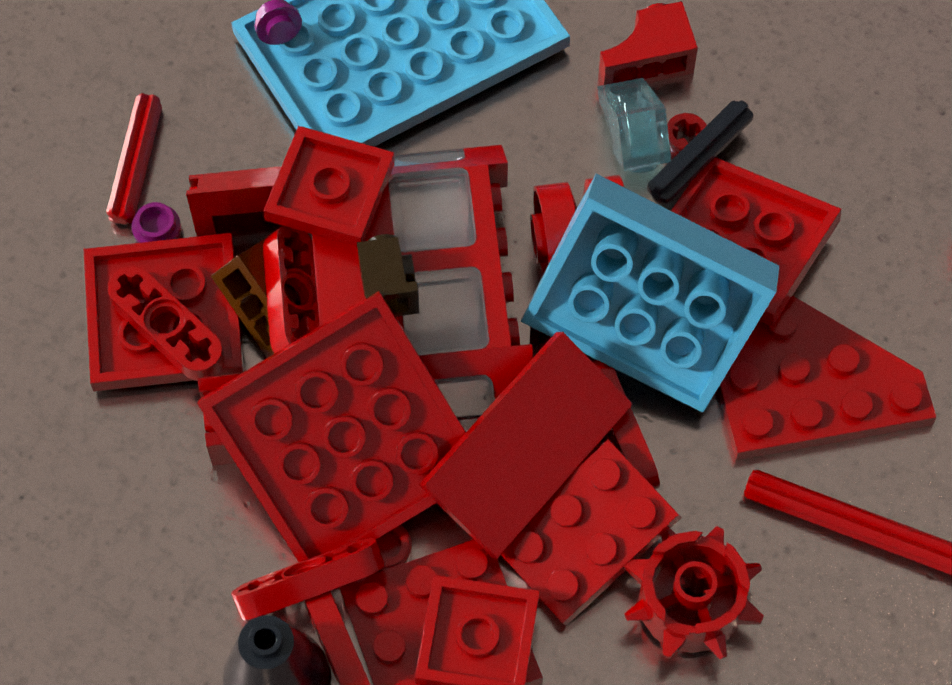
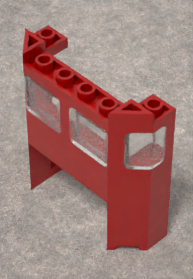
(446, 220)

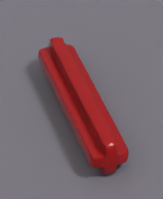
(134, 159)

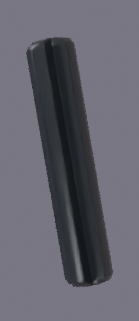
(700, 152)

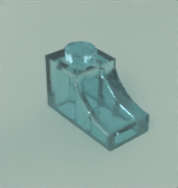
(635, 125)

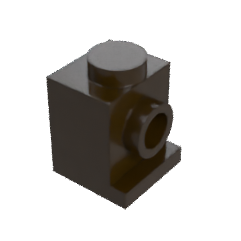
(390, 273)

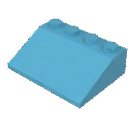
(652, 293)

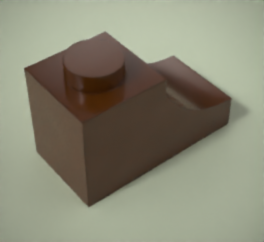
(245, 290)

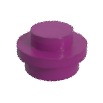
(277, 22)
(156, 223)

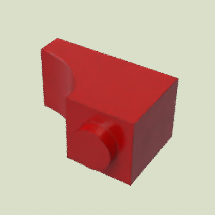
(656, 50)

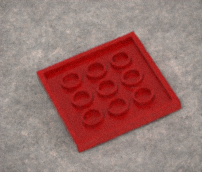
(337, 430)

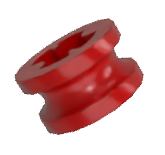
(689, 124)

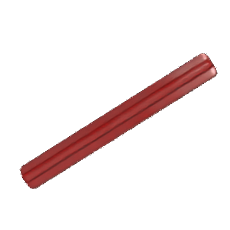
(850, 520)

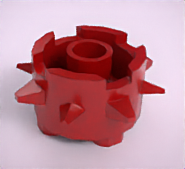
(706, 567)

